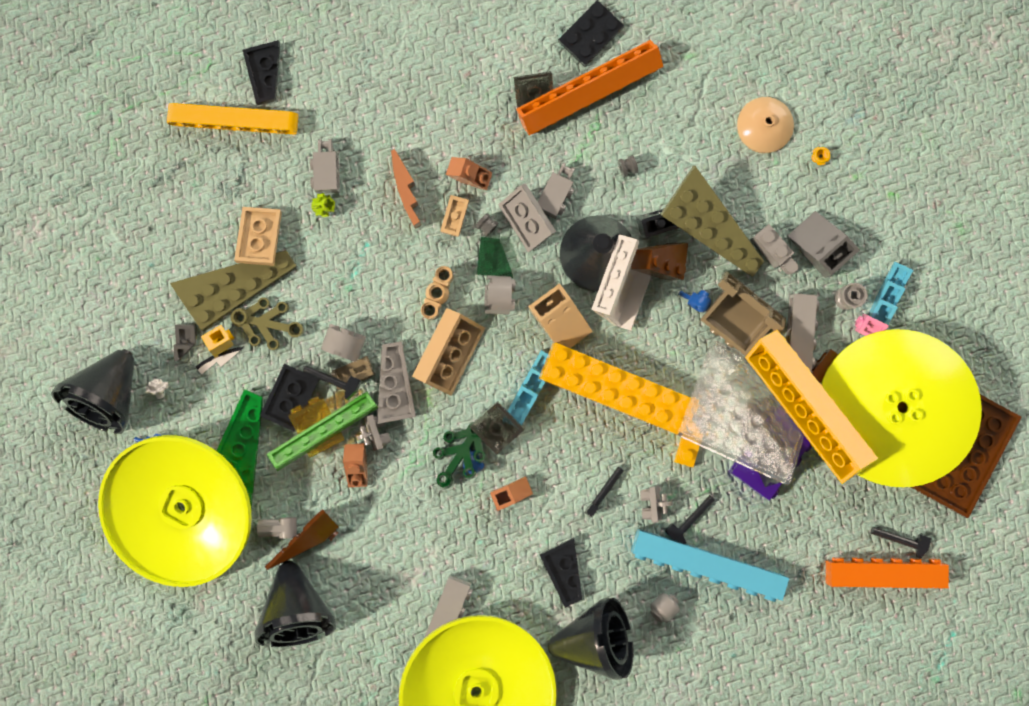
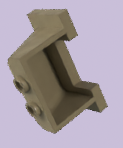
(741, 315)

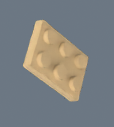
(258, 236)

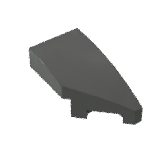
(185, 339)

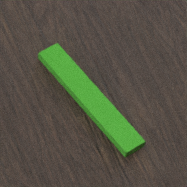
(322, 431)

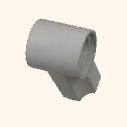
(282, 527)

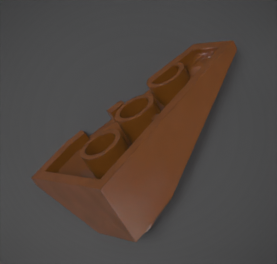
(313, 534)

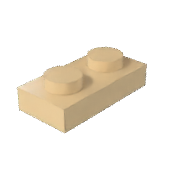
(454, 216)

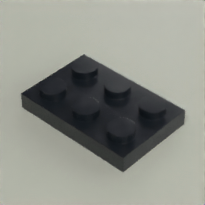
(591, 33)
(290, 390)

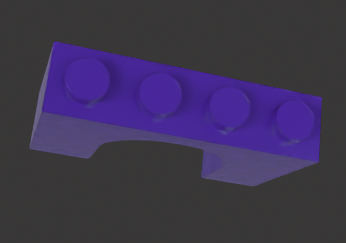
(753, 480)

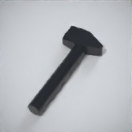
(350, 387)
(593, 507)
(677, 533)
(921, 545)

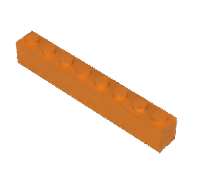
(590, 87)

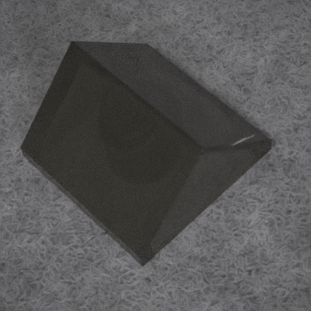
(531, 87)
(497, 427)

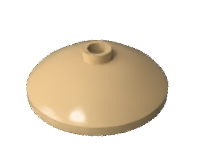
(757, 133)

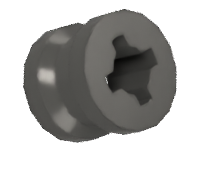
(628, 166)
(486, 224)

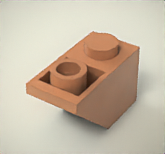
(469, 173)
(355, 465)
(511, 493)

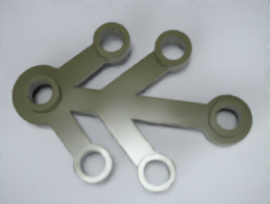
(264, 322)

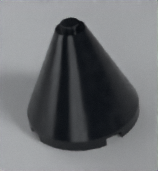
(588, 250)
(100, 392)
(293, 610)
(597, 641)

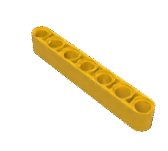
(232, 118)

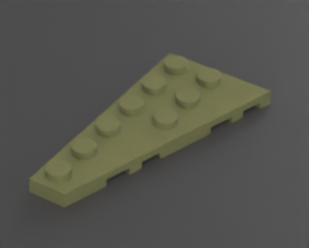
(704, 217)
(223, 290)

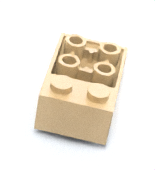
(560, 317)

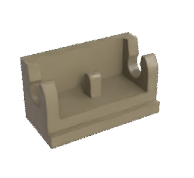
(361, 370)

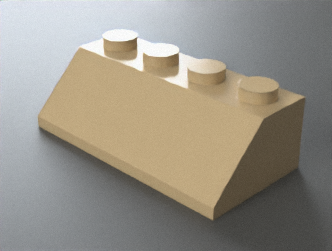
(448, 351)

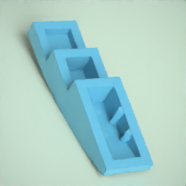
(890, 293)
(529, 390)

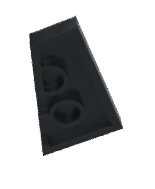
(263, 67)
(563, 571)

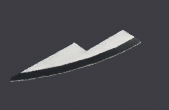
(221, 360)

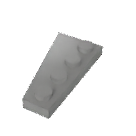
(395, 394)

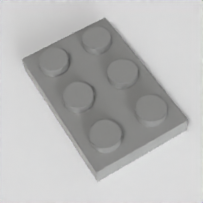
(527, 217)

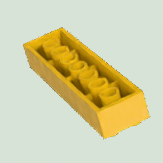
(614, 388)
(810, 407)

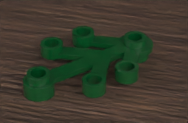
(462, 452)

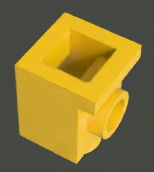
(218, 340)

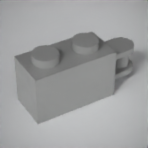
(325, 169)
(556, 192)
(775, 249)

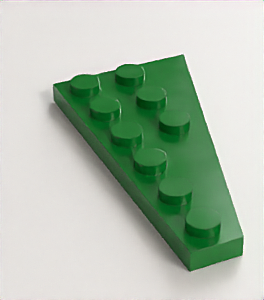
(241, 439)

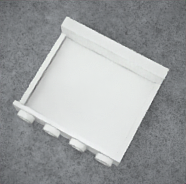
(621, 287)

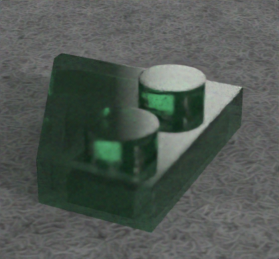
(492, 258)

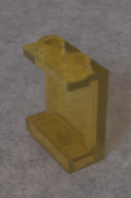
(309, 415)

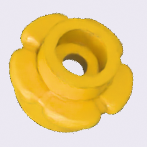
(820, 151)

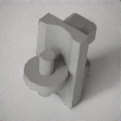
(377, 440)
(653, 495)

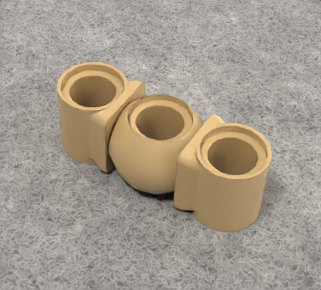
(437, 283)

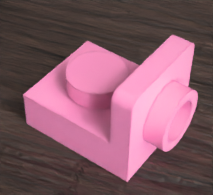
(868, 325)

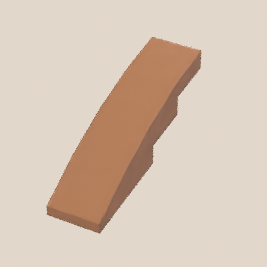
(404, 183)

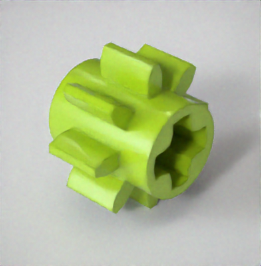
(323, 205)

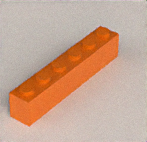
(887, 573)

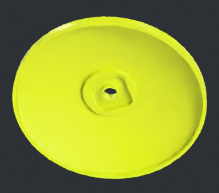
(941, 400)
(150, 530)
(478, 654)

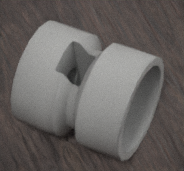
(850, 296)

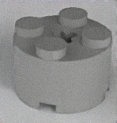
(499, 295)
(343, 342)

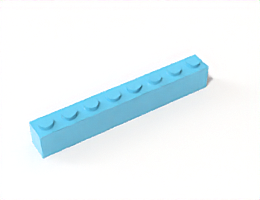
(709, 564)

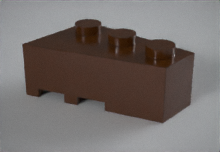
(662, 261)

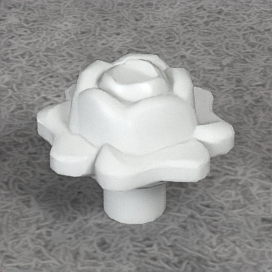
(157, 387)

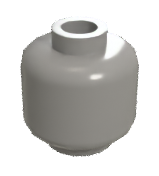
(664, 608)

